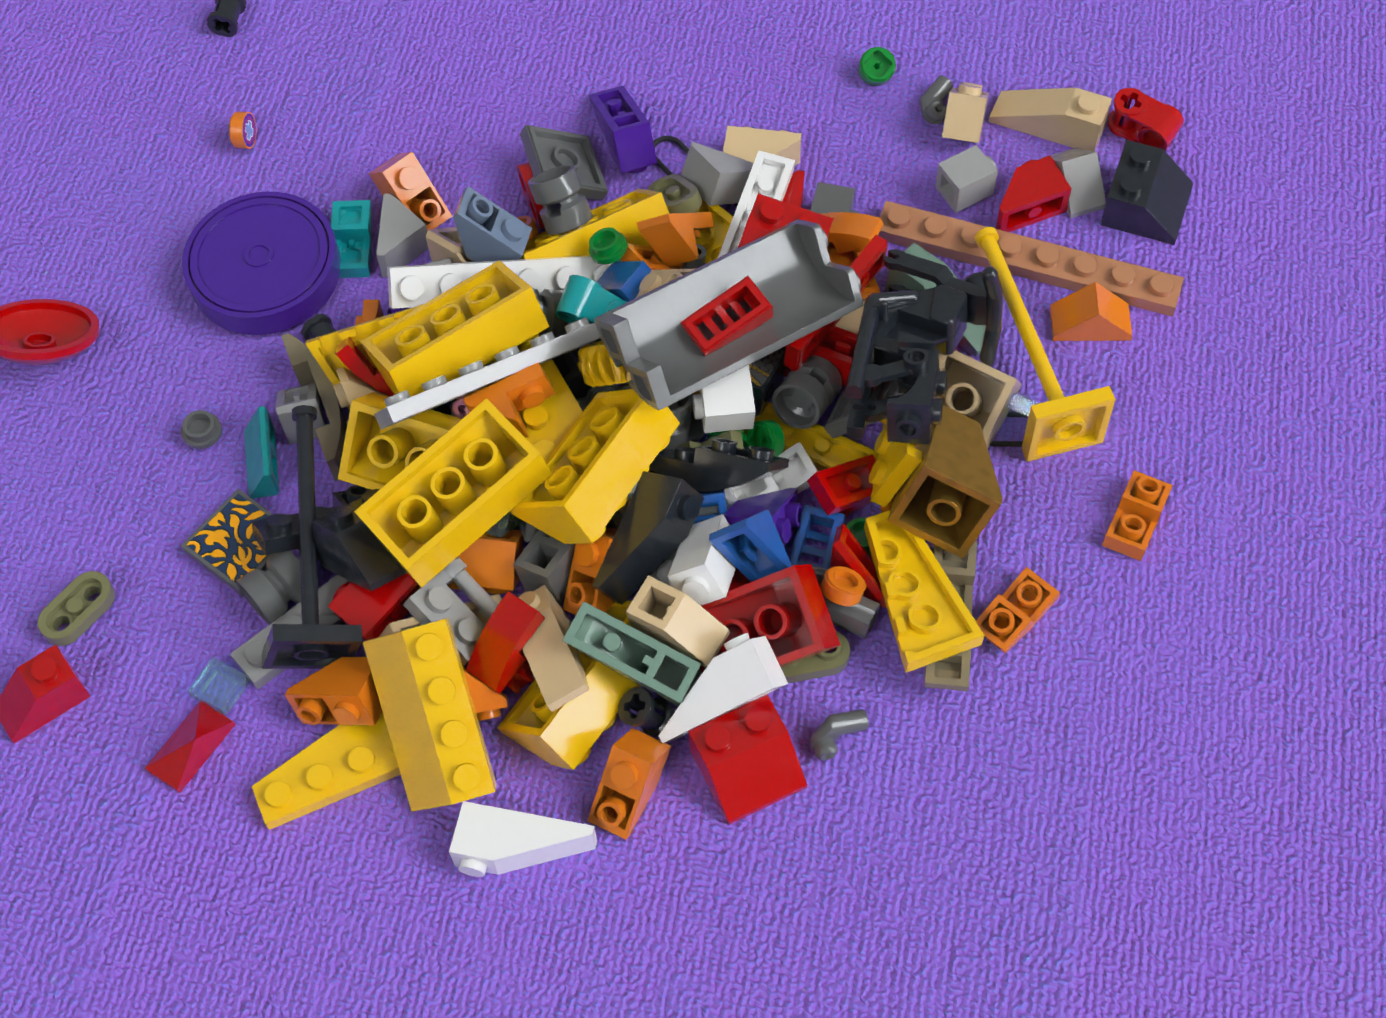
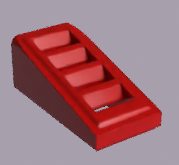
(743, 290)

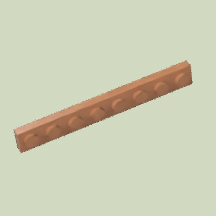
(1032, 258)

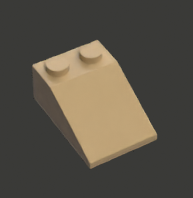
(978, 391)

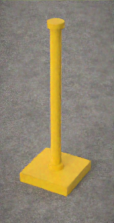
(1062, 421)

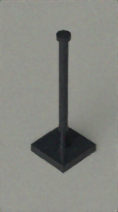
(308, 643)

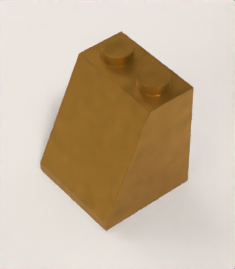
(952, 487)

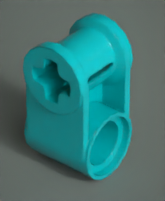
(585, 299)

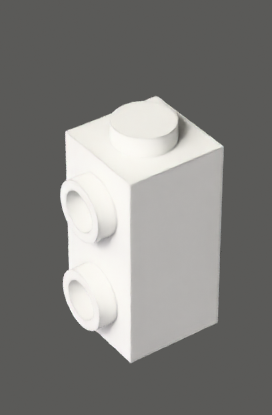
(699, 566)

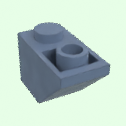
(489, 230)

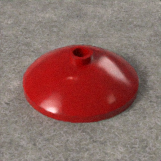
(45, 331)

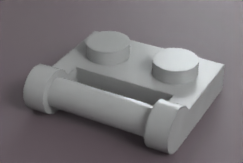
(438, 601)

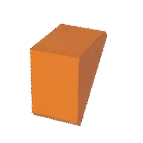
(1090, 316)

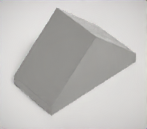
(716, 174)
(1084, 176)
(400, 235)
(297, 396)

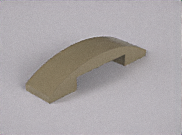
(309, 371)
(954, 671)

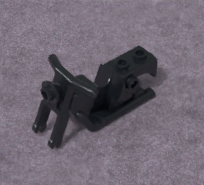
(903, 339)

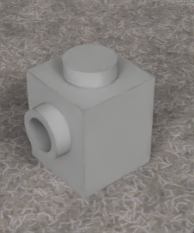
(966, 178)

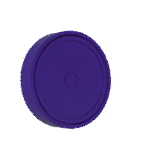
(262, 263)

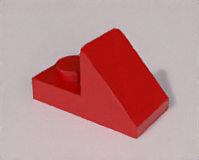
(844, 486)

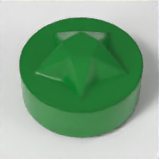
(876, 66)
(766, 434)

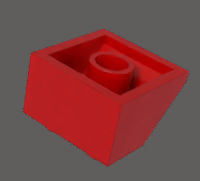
(747, 759)

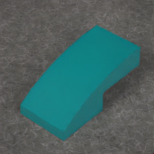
(353, 232)

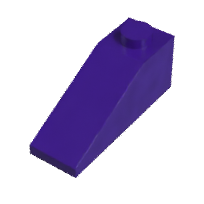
(624, 129)

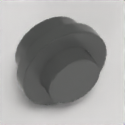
(201, 429)

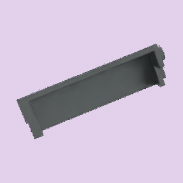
(785, 265)

